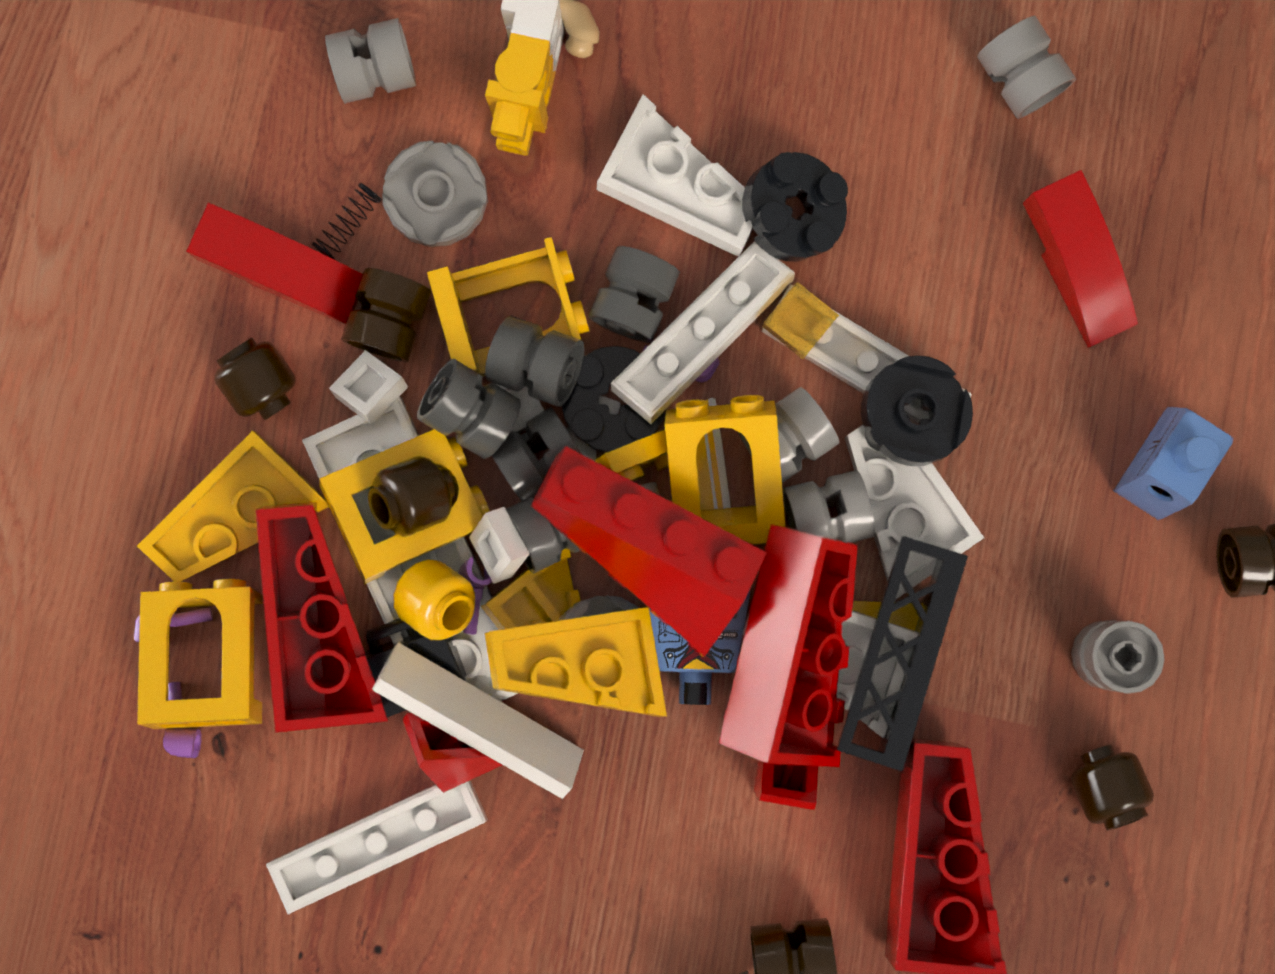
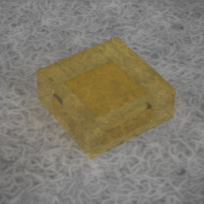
(800, 320)

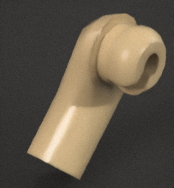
(580, 27)

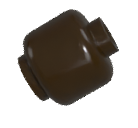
(255, 379)
(411, 496)
(1112, 788)

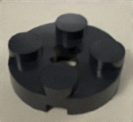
(818, 190)
(940, 393)
(592, 420)

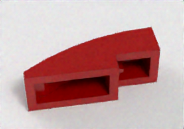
(1082, 258)
(275, 263)

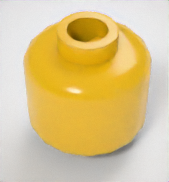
(434, 599)

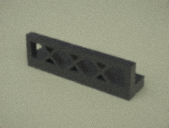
(930, 628)

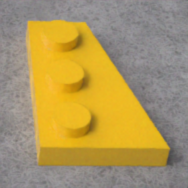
(221, 510)
(582, 660)

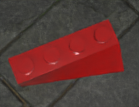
(664, 554)
(312, 639)
(793, 651)
(940, 870)

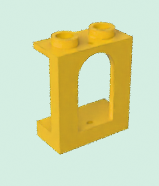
(530, 267)
(758, 424)
(376, 559)
(237, 681)

